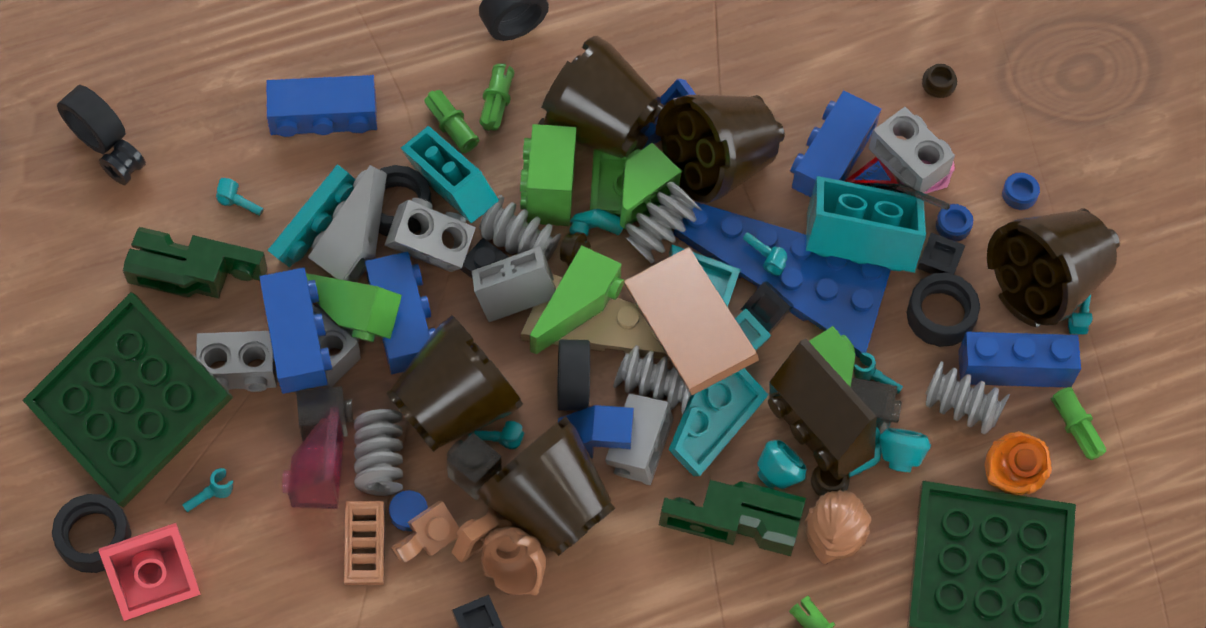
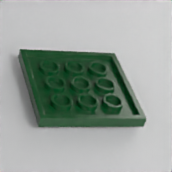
(127, 399)
(990, 560)

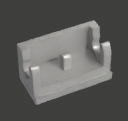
(513, 284)
(649, 434)

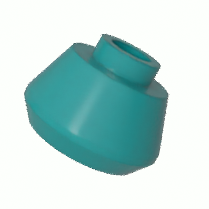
(903, 448)
(780, 466)

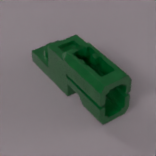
(190, 268)
(739, 509)

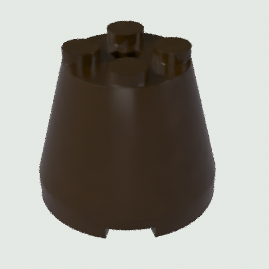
(602, 100)
(718, 141)
(1051, 263)
(452, 387)
(550, 489)

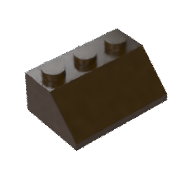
(823, 411)

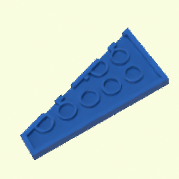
(821, 288)

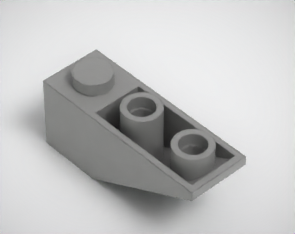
(354, 229)

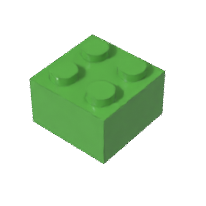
(548, 174)

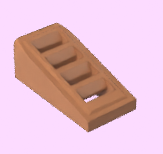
(364, 511)

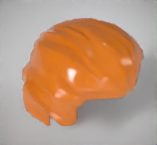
(1018, 463)

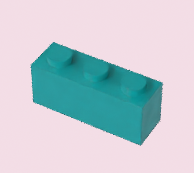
(450, 174)

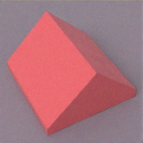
(149, 571)

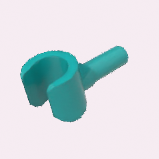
(228, 196)
(775, 256)
(1079, 322)
(873, 373)
(509, 437)
(213, 489)

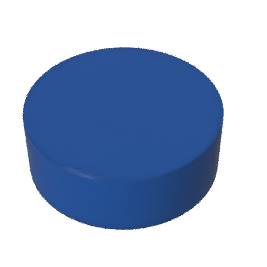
(1020, 191)
(954, 222)
(405, 507)

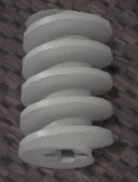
(661, 221)
(515, 232)
(652, 378)
(965, 399)
(376, 451)

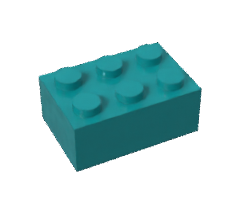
(865, 224)

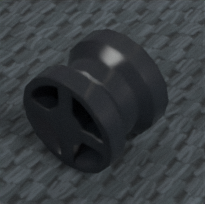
(122, 162)

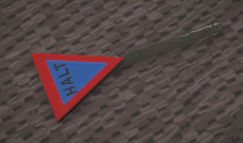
(877, 174)

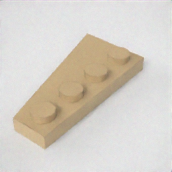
(616, 327)

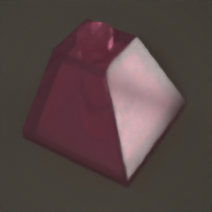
(317, 466)

